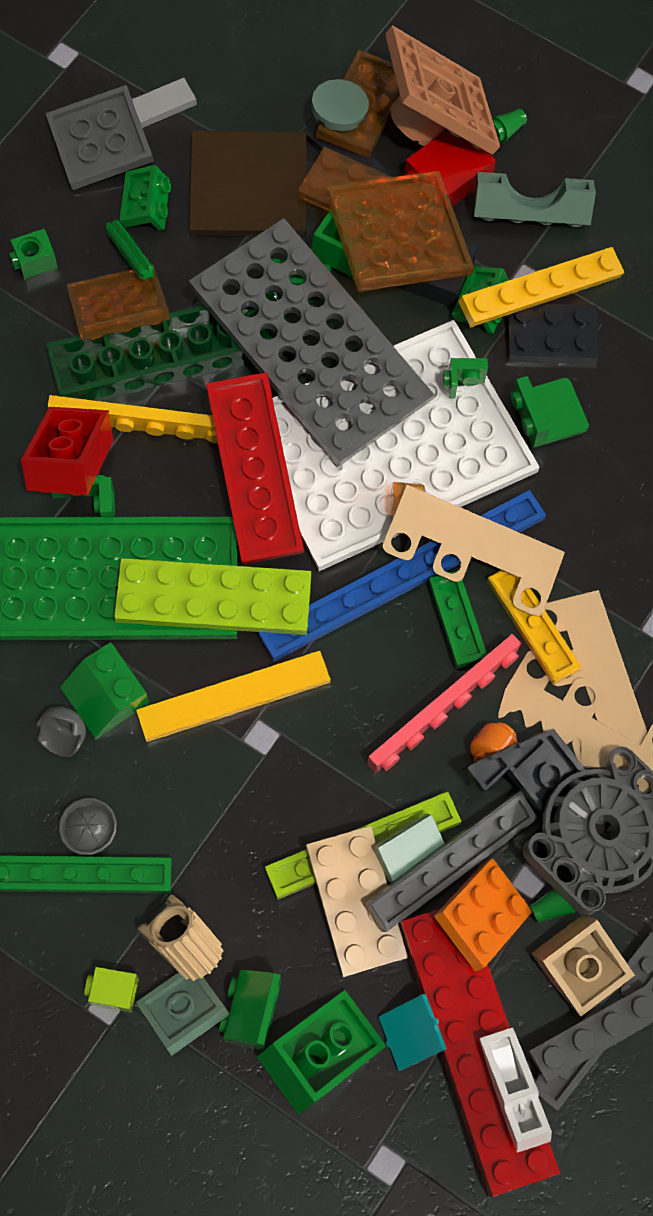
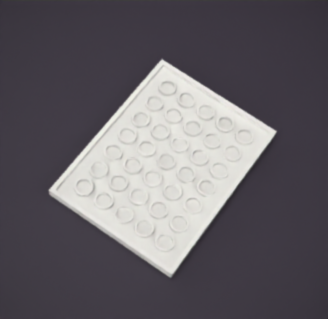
(450, 446)

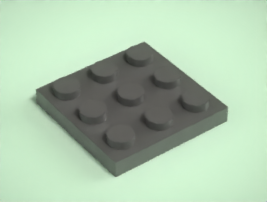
(99, 137)

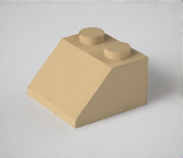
(583, 964)

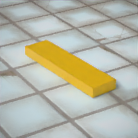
(536, 631)

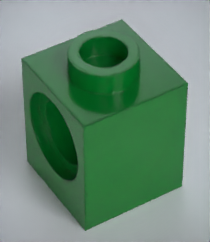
(33, 243)

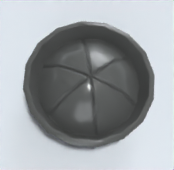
(87, 826)

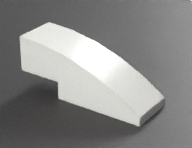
(515, 1090)

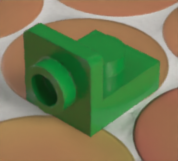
(466, 371)

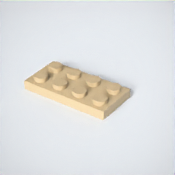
(346, 878)

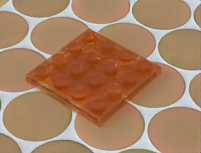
(399, 230)

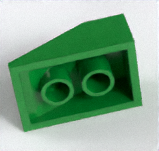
(321, 1052)

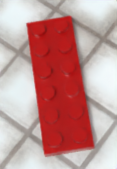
(255, 468)

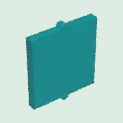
(412, 1032)

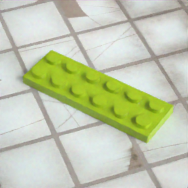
(213, 596)

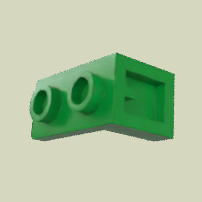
(103, 496)

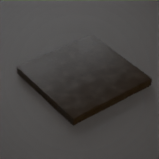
(246, 182)

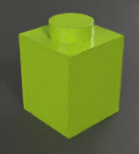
(112, 989)

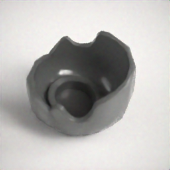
(61, 731)

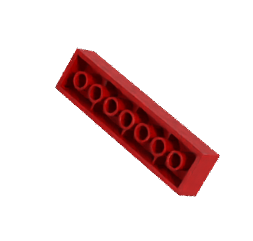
(467, 1011)

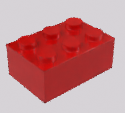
(67, 450)

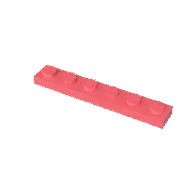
(435, 713)

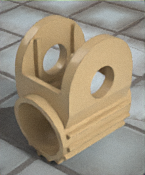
(193, 952)

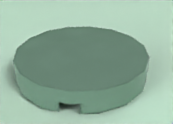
(339, 104)

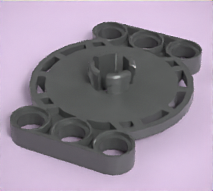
(578, 846)

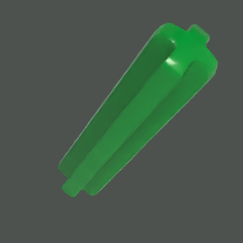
(130, 250)

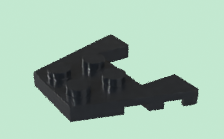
(535, 768)

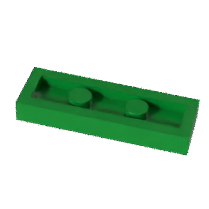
(457, 621)

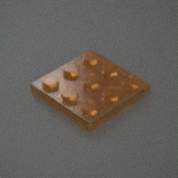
(116, 303)

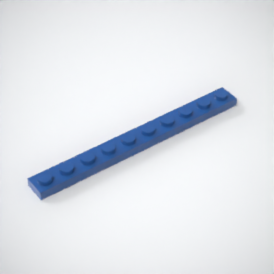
(391, 581)

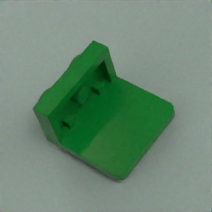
(548, 410)

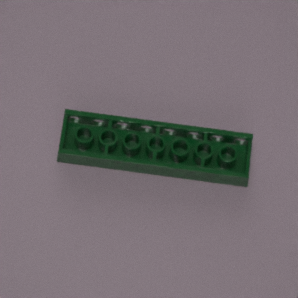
(147, 355)

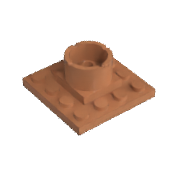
(437, 95)

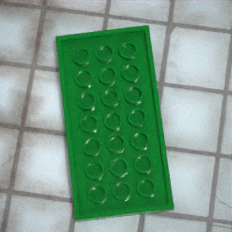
(65, 572)

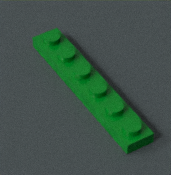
(85, 874)

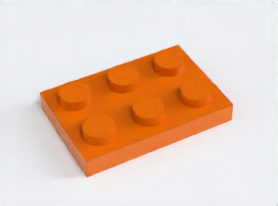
(483, 914)

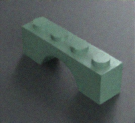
(568, 204)

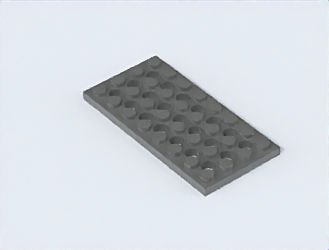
(283, 375)

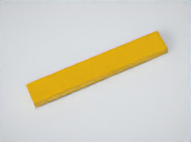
(233, 696)

